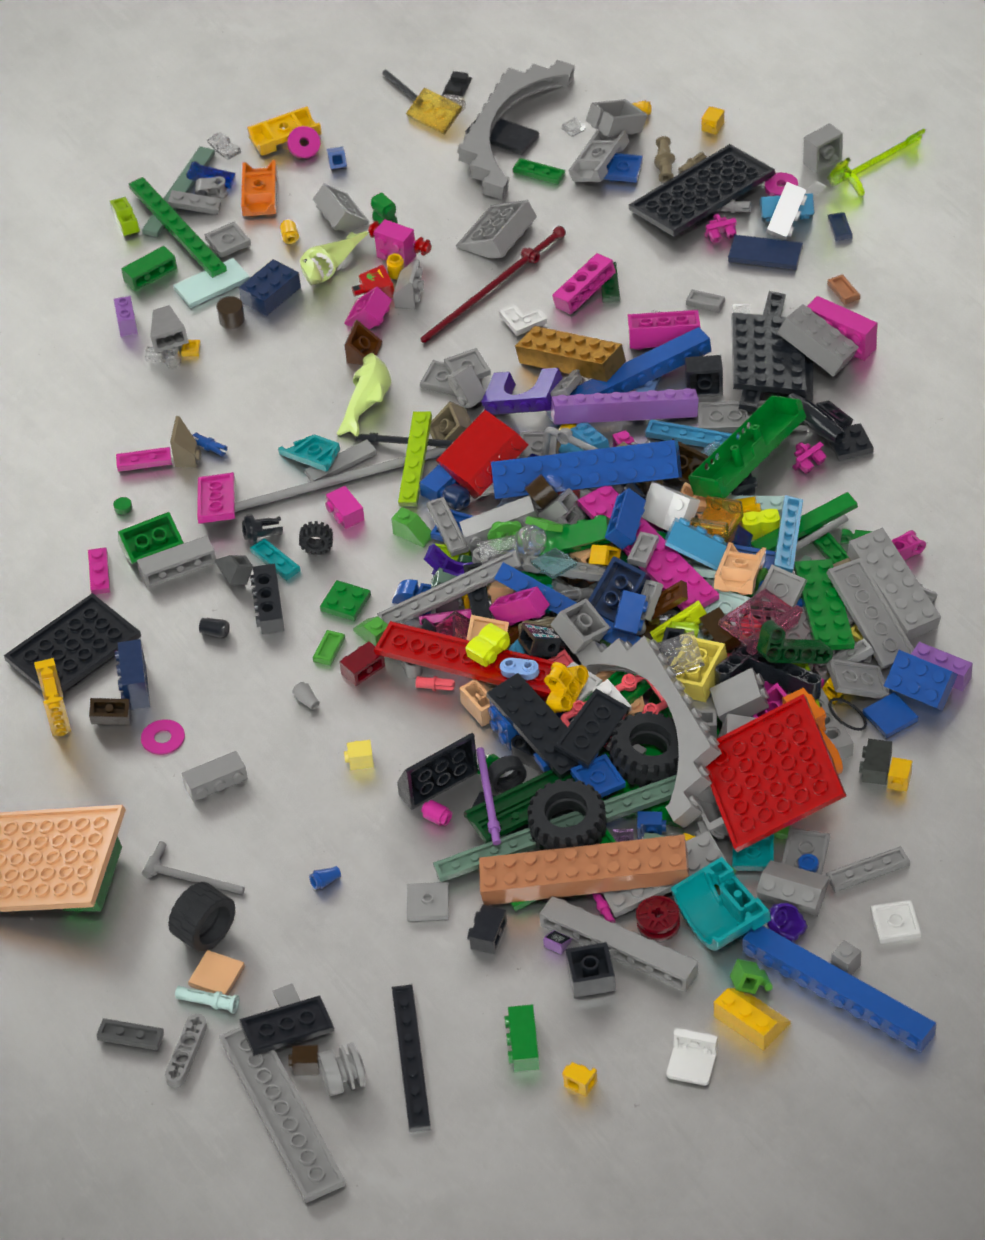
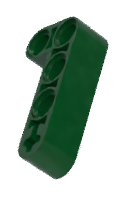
(777, 649)

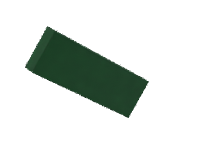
(610, 288)

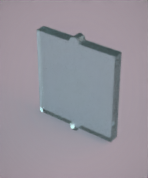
(554, 563)

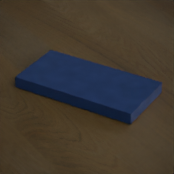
(765, 252)

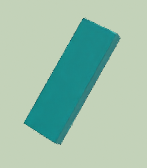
(270, 554)

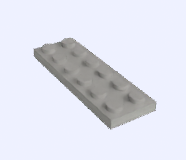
(727, 417)
(870, 611)
(701, 852)

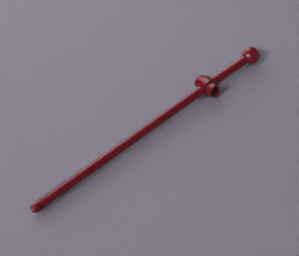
(528, 255)

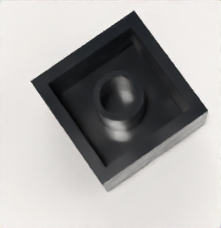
(704, 375)
(590, 969)

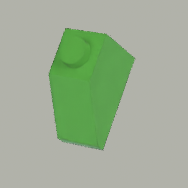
(410, 527)
(371, 629)

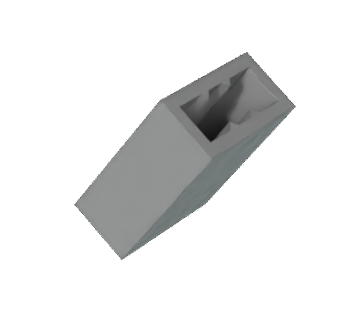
(740, 695)

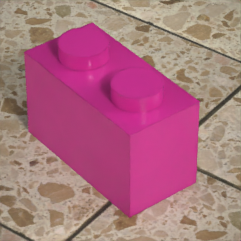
(344, 507)

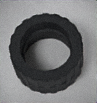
(201, 916)

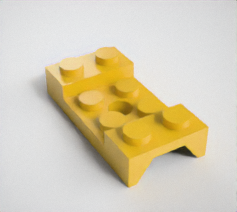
(270, 132)

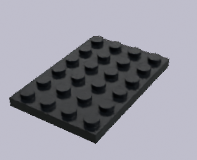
(763, 357)
(76, 640)

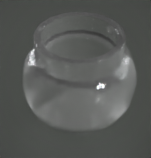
(531, 540)

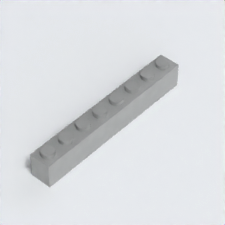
(623, 944)

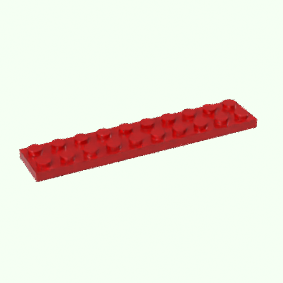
(449, 655)

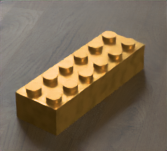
(569, 352)

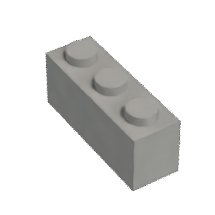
(214, 776)

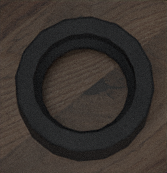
(502, 766)

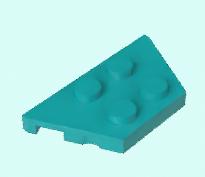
(313, 451)

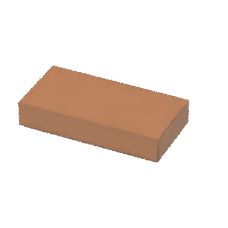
(843, 289)

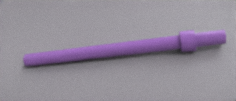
(493, 824)

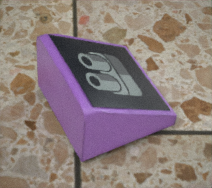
(556, 942)

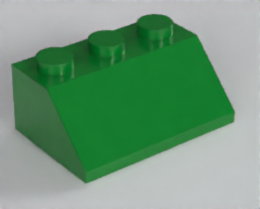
(149, 537)

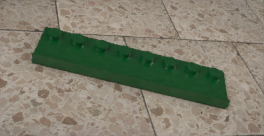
(512, 805)

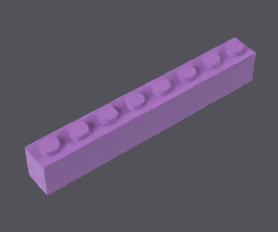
(624, 406)

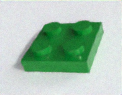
(345, 600)

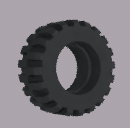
(645, 729)
(562, 797)

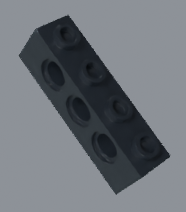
(268, 599)

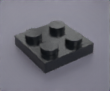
(854, 444)

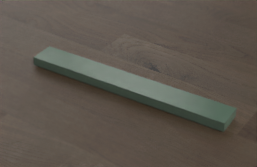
(183, 184)

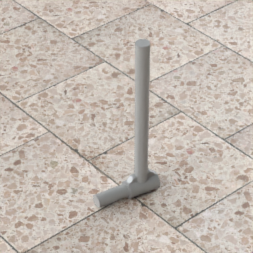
(154, 866)

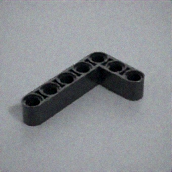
(785, 674)

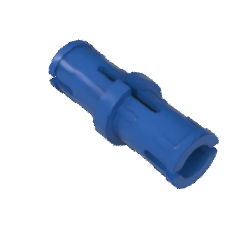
(210, 444)

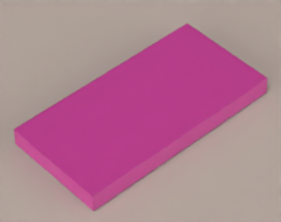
(216, 498)

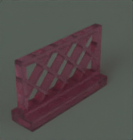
(783, 619)

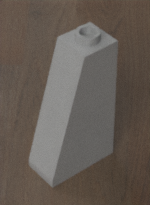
(167, 329)

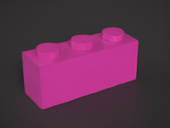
(520, 606)

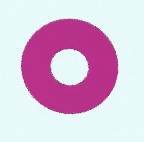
(176, 740)

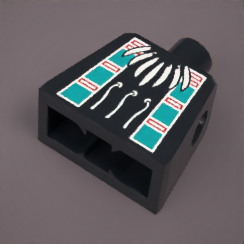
(540, 640)

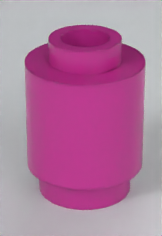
(436, 813)

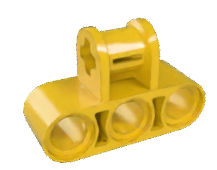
(565, 686)

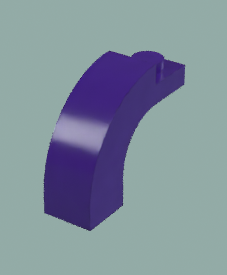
(438, 559)

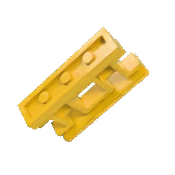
(53, 697)

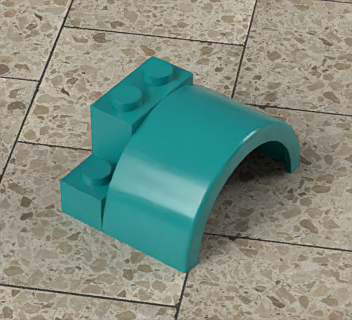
(717, 917)

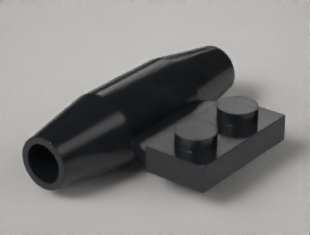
(825, 419)

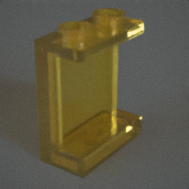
(720, 516)

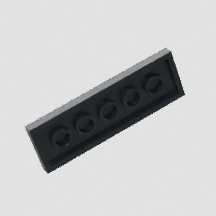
(532, 720)

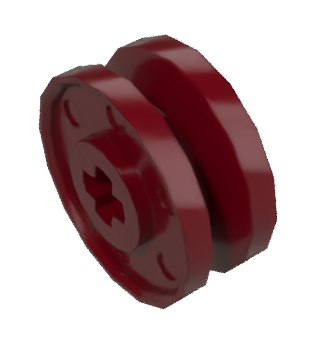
(658, 918)

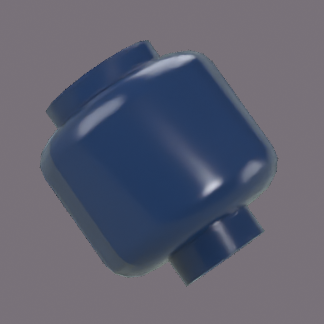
(456, 496)

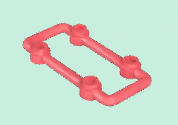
(628, 683)

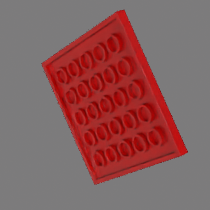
(773, 773)

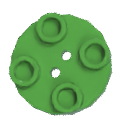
(503, 529)

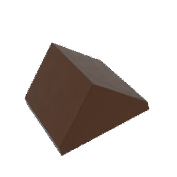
(360, 343)

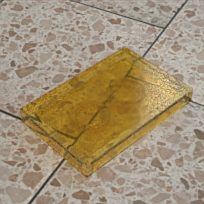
(434, 111)

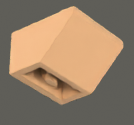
(475, 701)

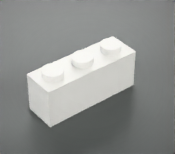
(787, 211)

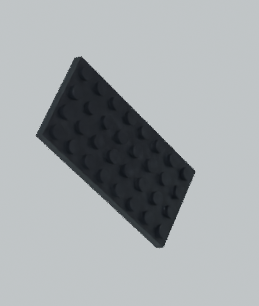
(701, 190)

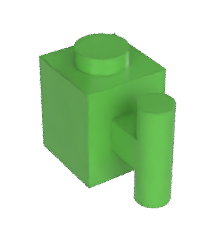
(747, 977)

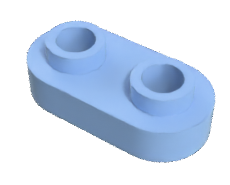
(512, 666)

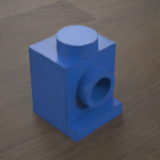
(650, 823)

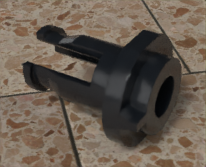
(253, 528)

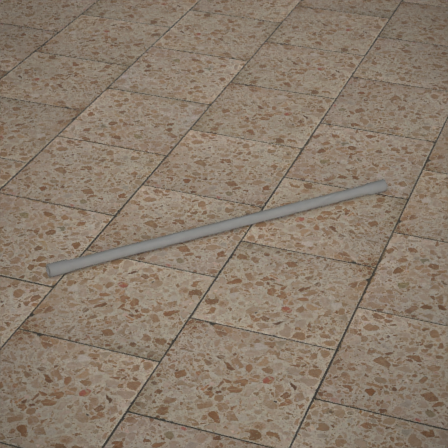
(330, 481)

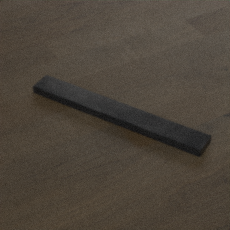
(411, 1059)

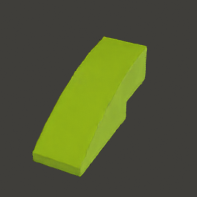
(124, 216)

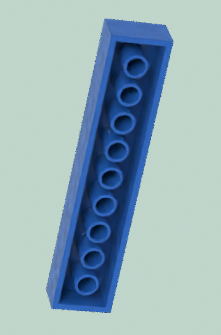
(589, 468)

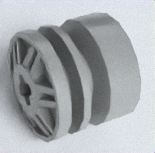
(341, 1069)

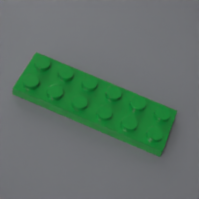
(823, 605)

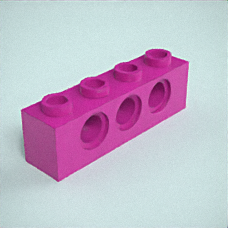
(583, 283)

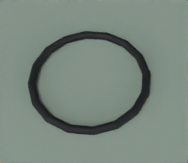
(842, 722)

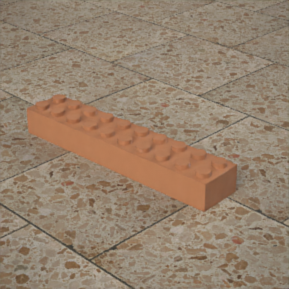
(583, 870)

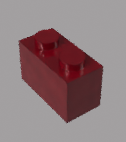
(361, 664)

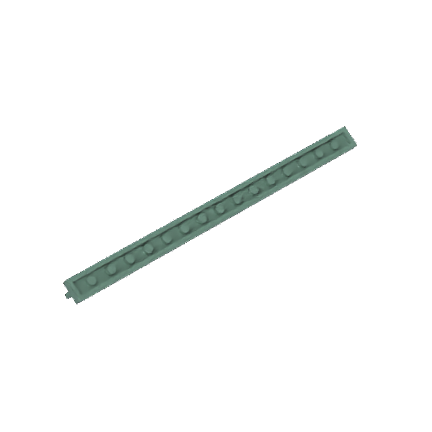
(522, 842)

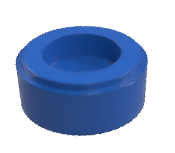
(808, 862)

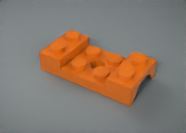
(258, 199)

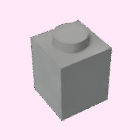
(846, 957)

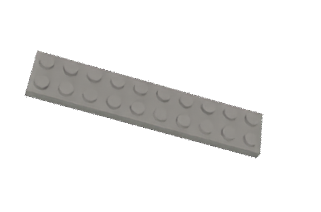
(284, 1117)

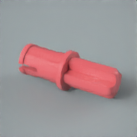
(435, 683)

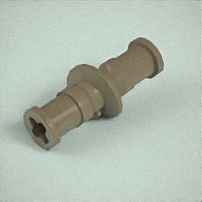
(664, 159)

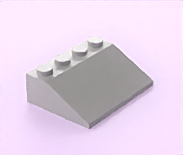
(498, 229)

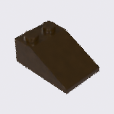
(690, 461)

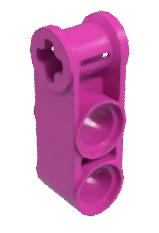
(909, 545)

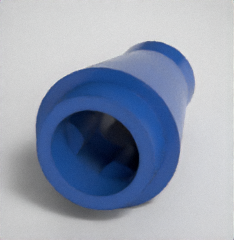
(323, 877)

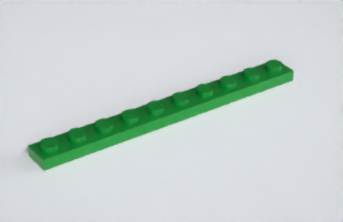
(177, 227)

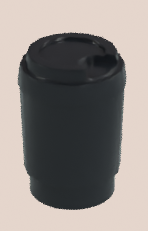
(214, 627)

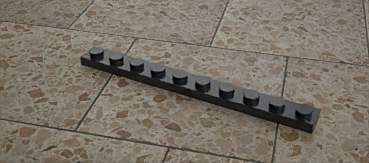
(773, 307)

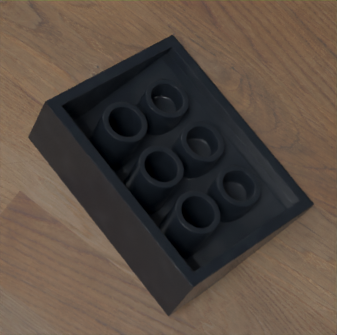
(438, 772)

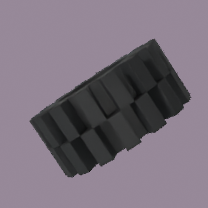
(316, 530)

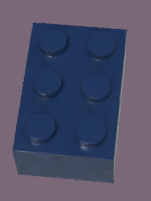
(269, 287)
(615, 579)
(133, 674)

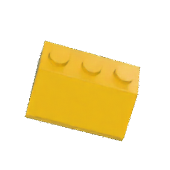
(749, 1017)

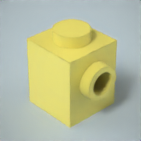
(359, 755)

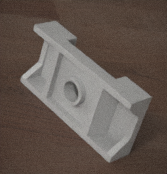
(596, 155)

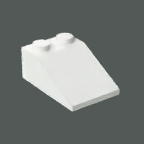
(666, 503)

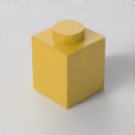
(712, 120)
(603, 554)
(899, 774)

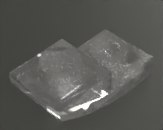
(223, 146)

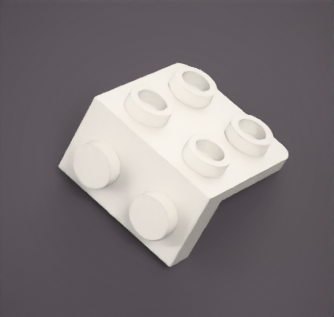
(692, 1056)

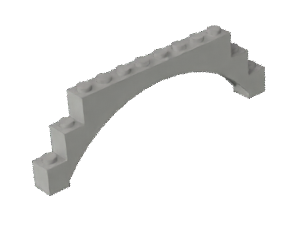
(512, 88)
(695, 743)

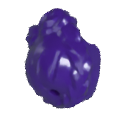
(787, 921)

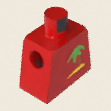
(375, 277)

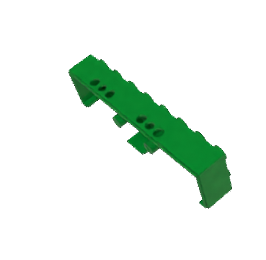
(740, 456)

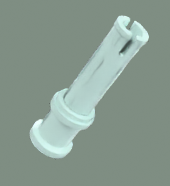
(216, 1000)

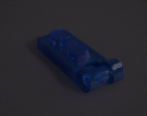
(199, 171)

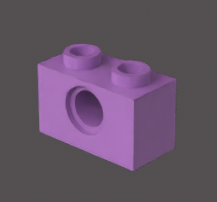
(125, 316)

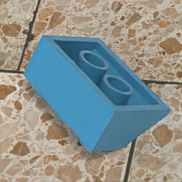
(769, 204)
(588, 434)
(695, 542)

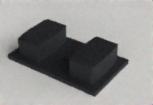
(457, 84)

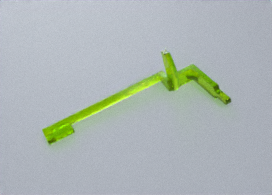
(843, 172)

